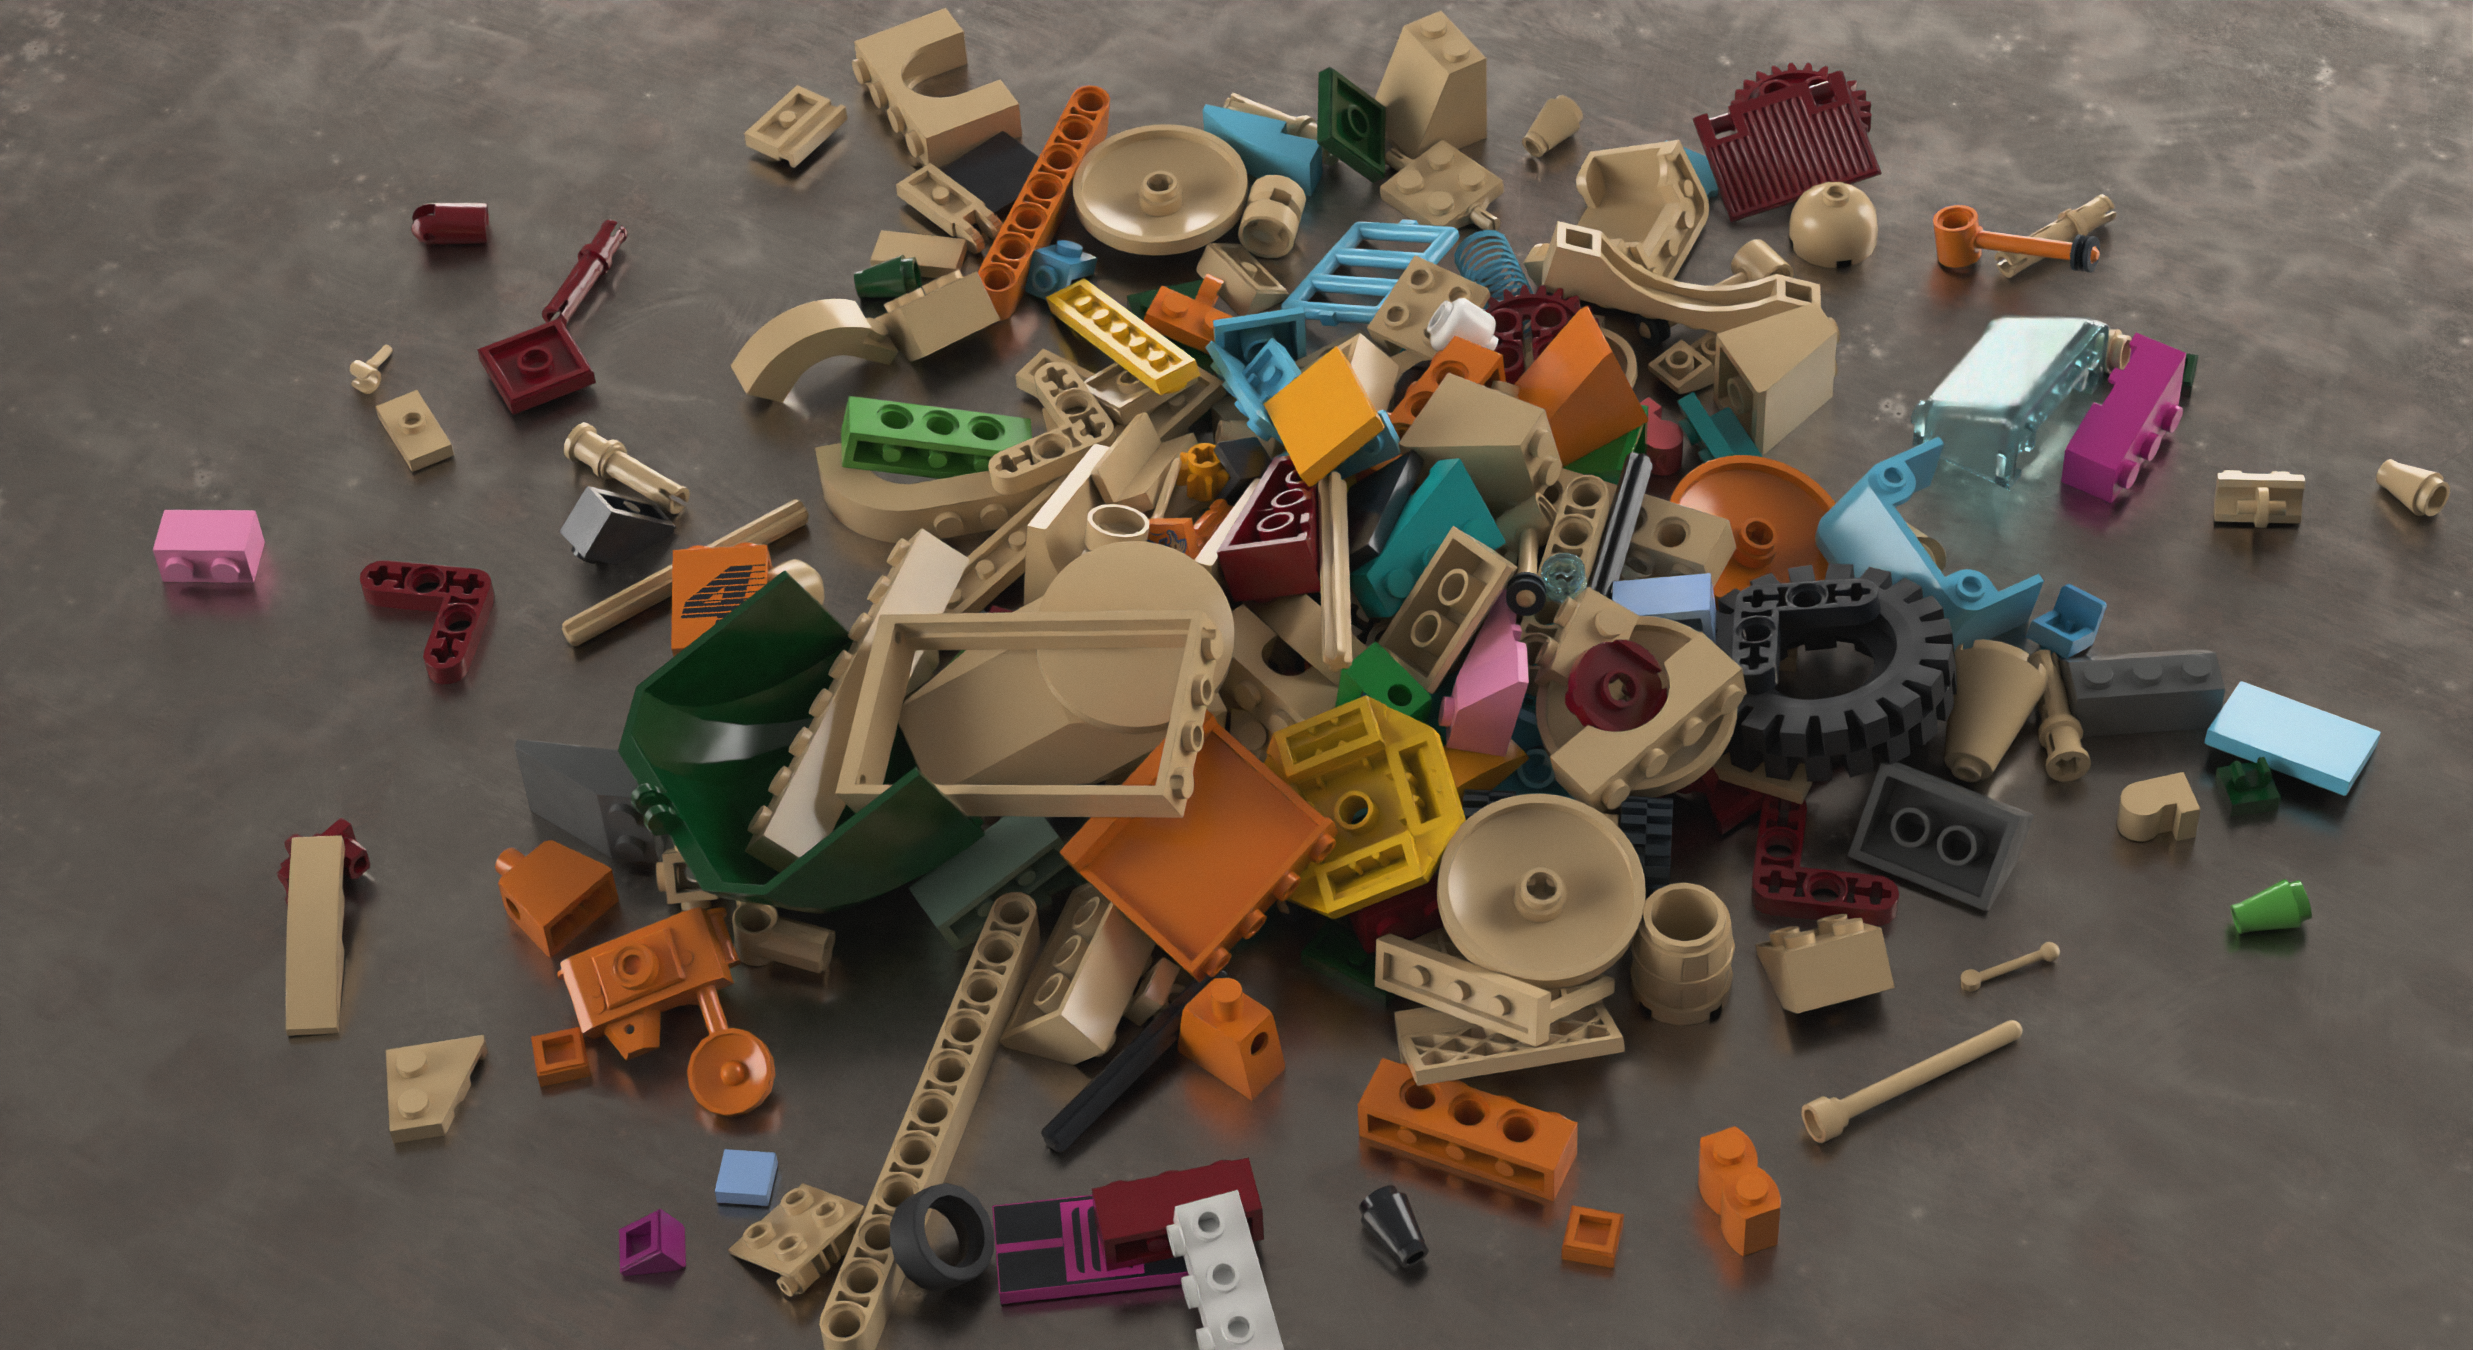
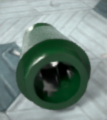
(889, 278)

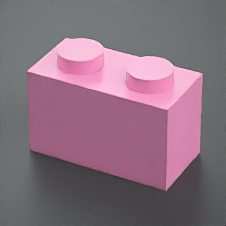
(209, 546)

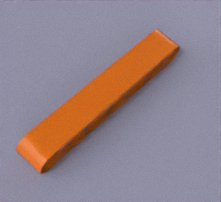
(1043, 198)

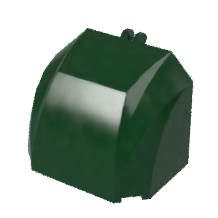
(719, 729)

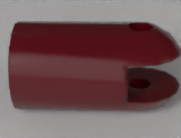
(451, 223)

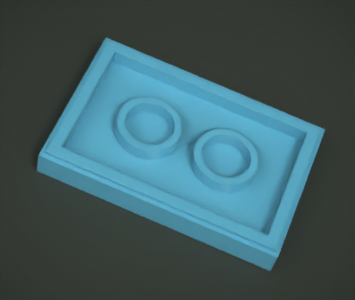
(2292, 738)

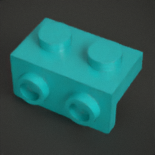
(1715, 434)

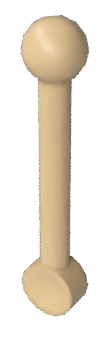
(1971, 979)

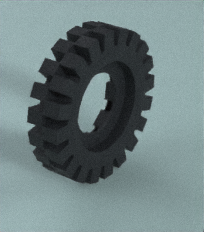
(1896, 704)

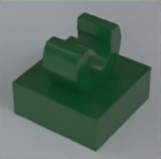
(2247, 788)

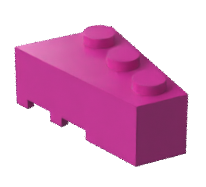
(2129, 423)

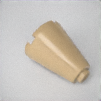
(1991, 705)

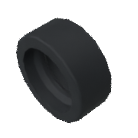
(912, 1247)

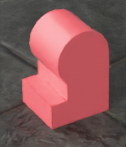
(1663, 441)

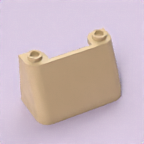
(1643, 203)

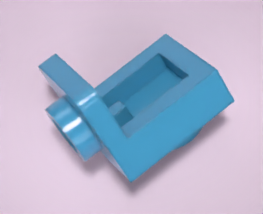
(1056, 266)
(2070, 624)

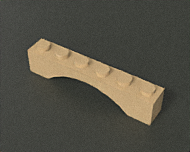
(1597, 272)

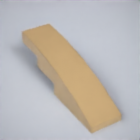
(315, 935)

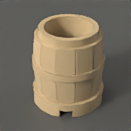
(1683, 954)

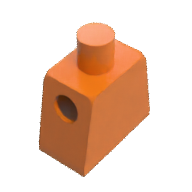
(554, 892)
(1232, 1037)

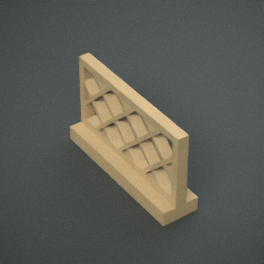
(1442, 978)
(1450, 1048)

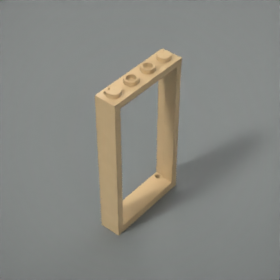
(888, 675)

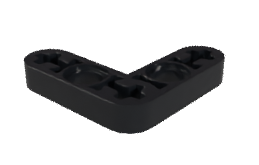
(1760, 614)

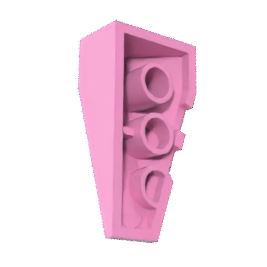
(1488, 687)

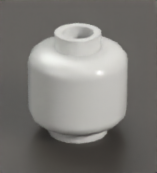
(1462, 320)

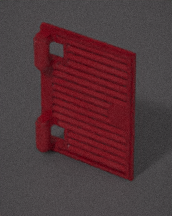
(1786, 146)

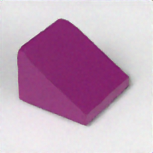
(652, 1245)

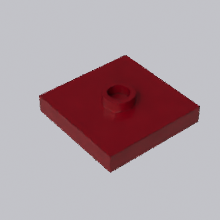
(536, 366)

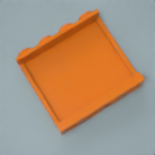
(1215, 871)

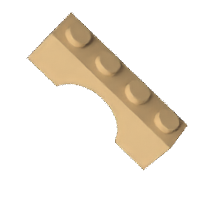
(1606, 765)

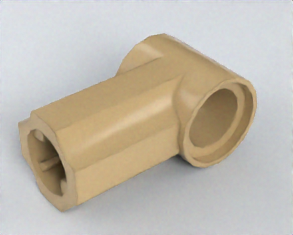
(766, 937)

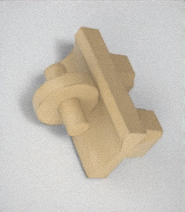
(2258, 497)

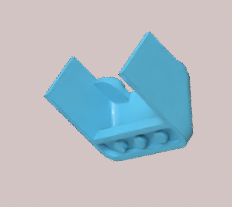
(1871, 533)

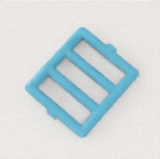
(1345, 254)

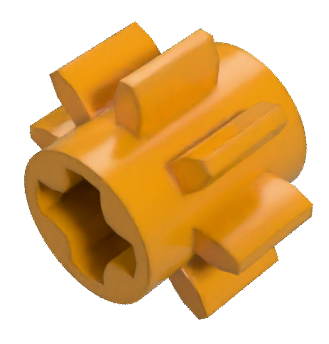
(1202, 473)

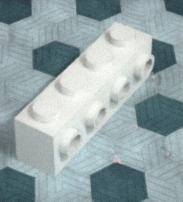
(1223, 1275)

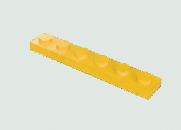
(1123, 337)

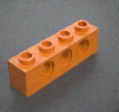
(1458, 358)
(1469, 1130)

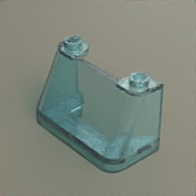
(2008, 389)

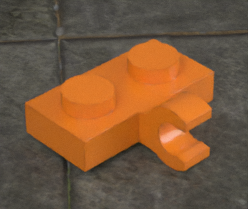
(1186, 318)

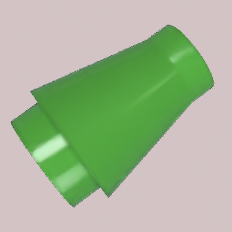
(2274, 908)

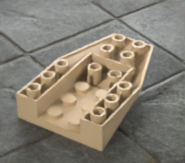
(1001, 725)

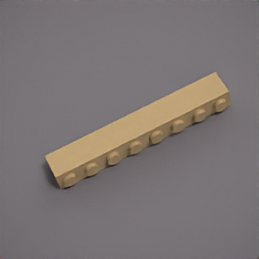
(804, 793)

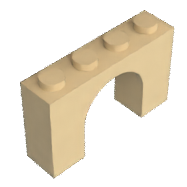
(933, 126)

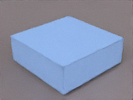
(746, 1177)

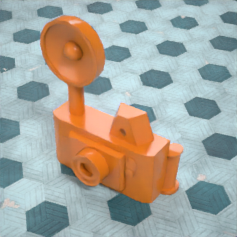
(657, 970)

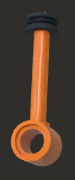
(1962, 239)

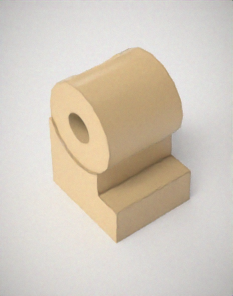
(2158, 807)

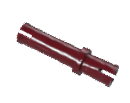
(593, 261)

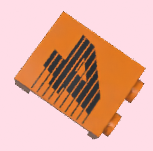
(711, 585)

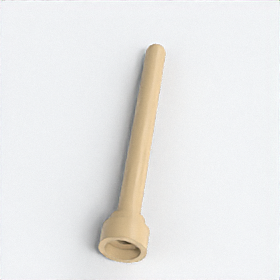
(1827, 1117)

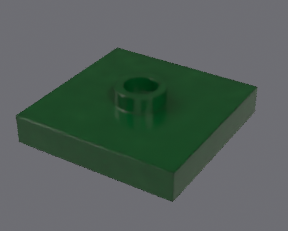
(1351, 124)

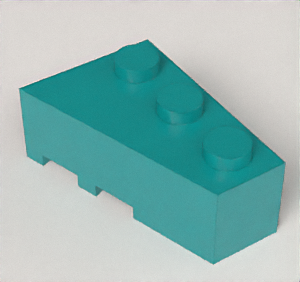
(1441, 502)

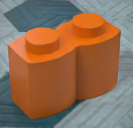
(1739, 1191)

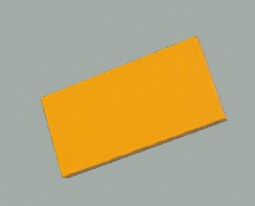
(1324, 416)

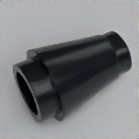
(1393, 1223)

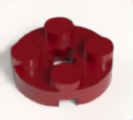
(1604, 664)

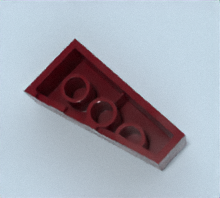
(1274, 538)

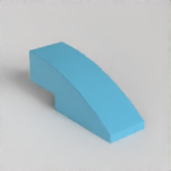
(1267, 146)

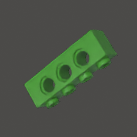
(924, 438)

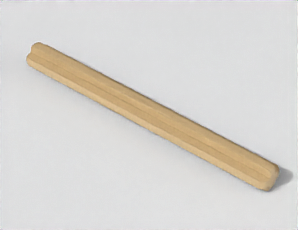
(1334, 573)
(659, 585)

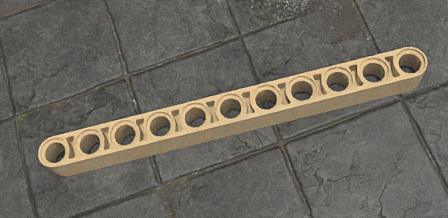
(934, 1119)

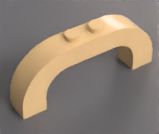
(939, 506)

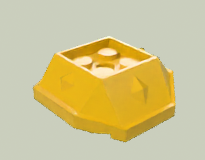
(1378, 762)

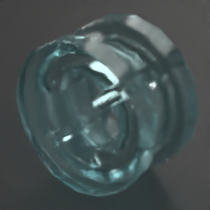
(1568, 566)

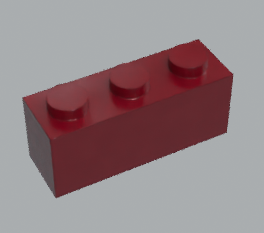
(1135, 1213)

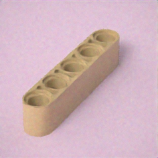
(1572, 526)

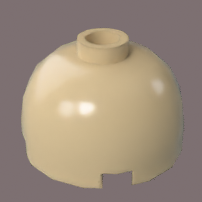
(1833, 225)

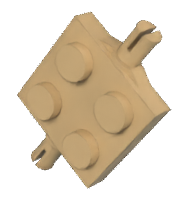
(1442, 188)

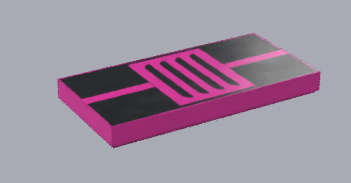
(1056, 1253)

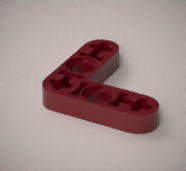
(461, 596)
(1790, 875)

